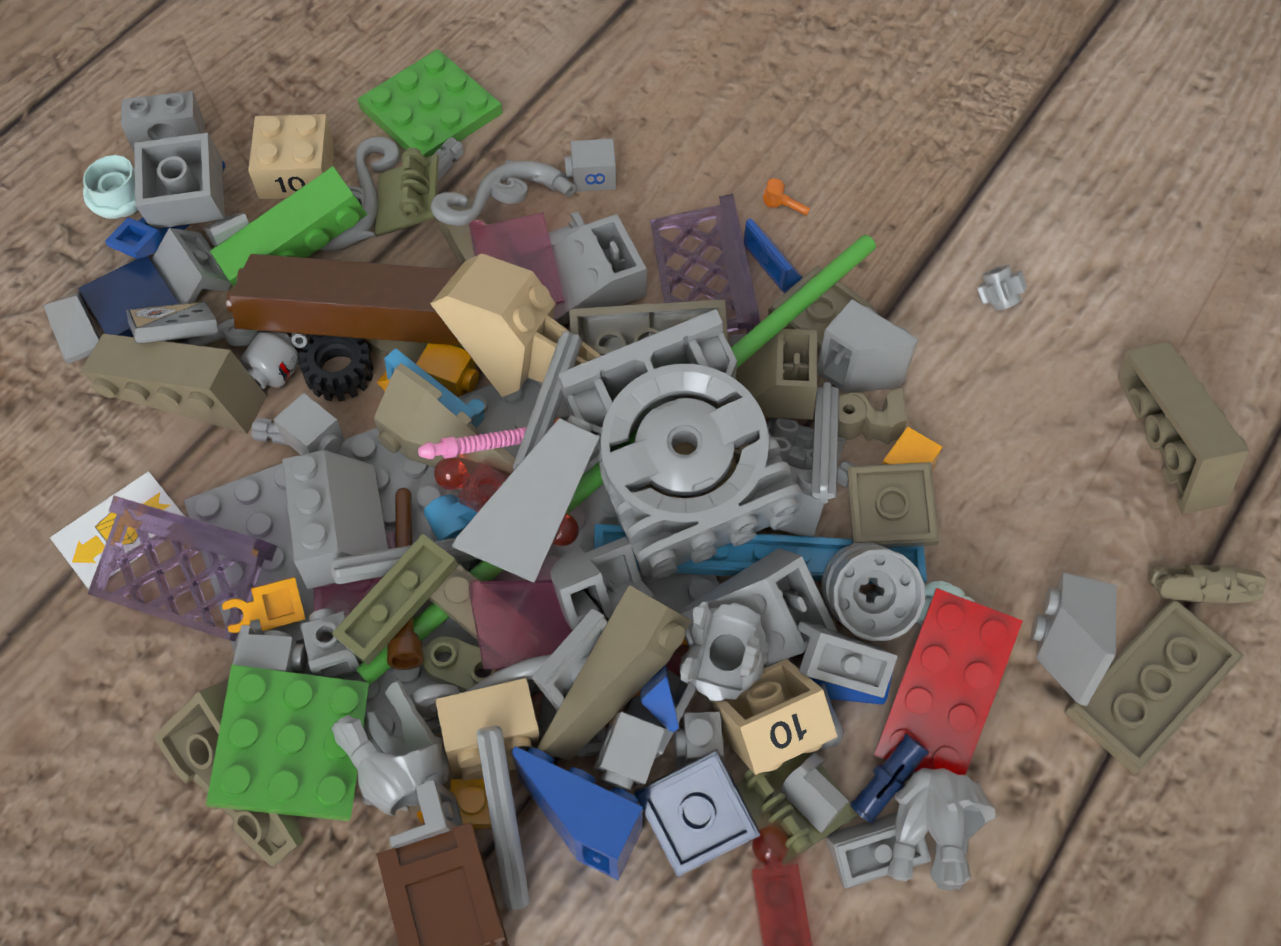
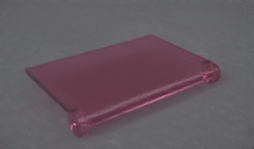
(520, 243)
(516, 620)

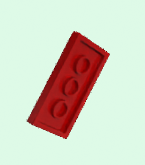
(950, 681)

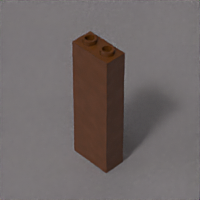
(340, 299)

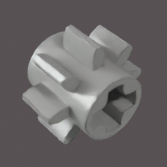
(1002, 287)

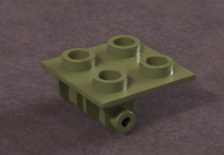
(407, 192)
(771, 809)

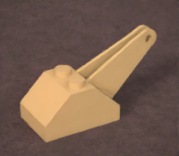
(503, 321)

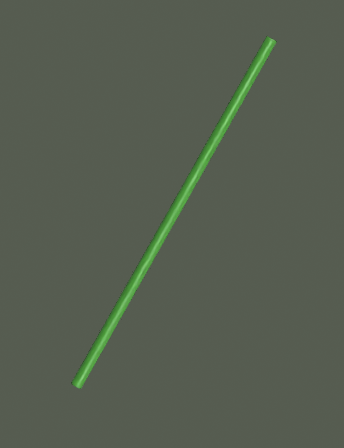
(591, 480)

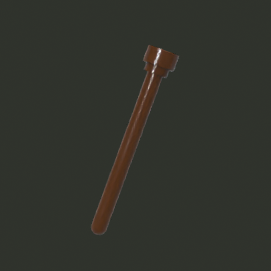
(405, 648)

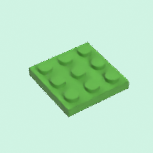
(430, 104)
(280, 745)

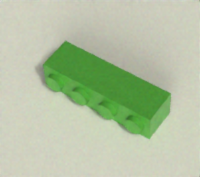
(295, 225)

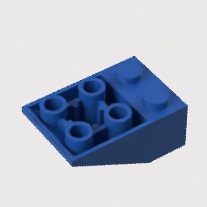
(591, 821)

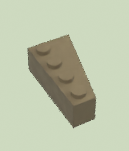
(178, 379)

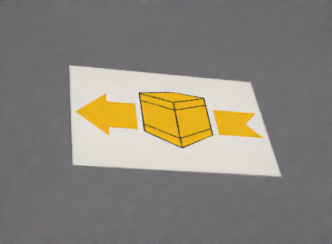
(86, 537)

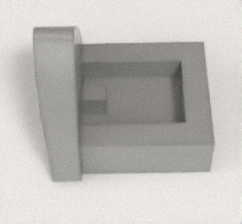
(813, 793)

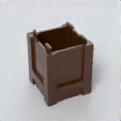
(442, 892)

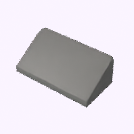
(867, 850)

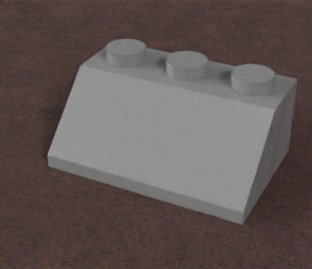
(331, 512)

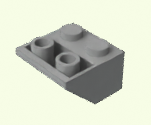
(865, 351)

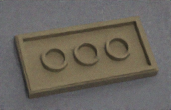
(1155, 686)

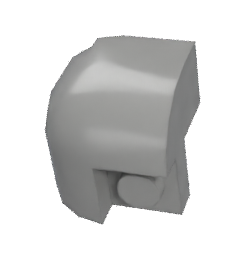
(595, 580)

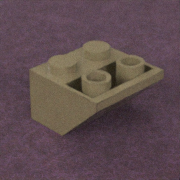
(784, 375)

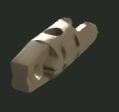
(1208, 583)

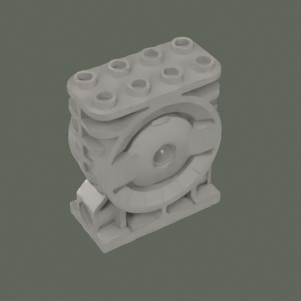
(691, 396)

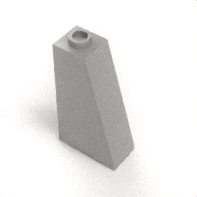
(527, 509)

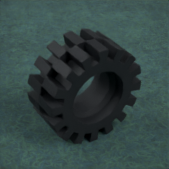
(341, 381)

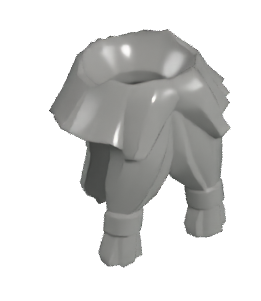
(708, 626)
(407, 761)
(952, 812)

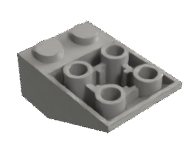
(598, 268)
(797, 451)
(783, 595)

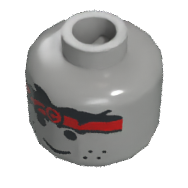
(271, 359)

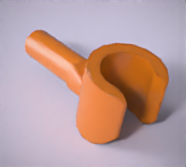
(775, 196)

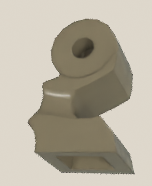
(859, 417)

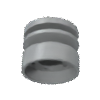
(882, 612)

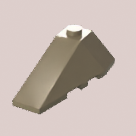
(414, 415)
(623, 661)
(190, 748)

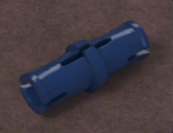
(889, 778)

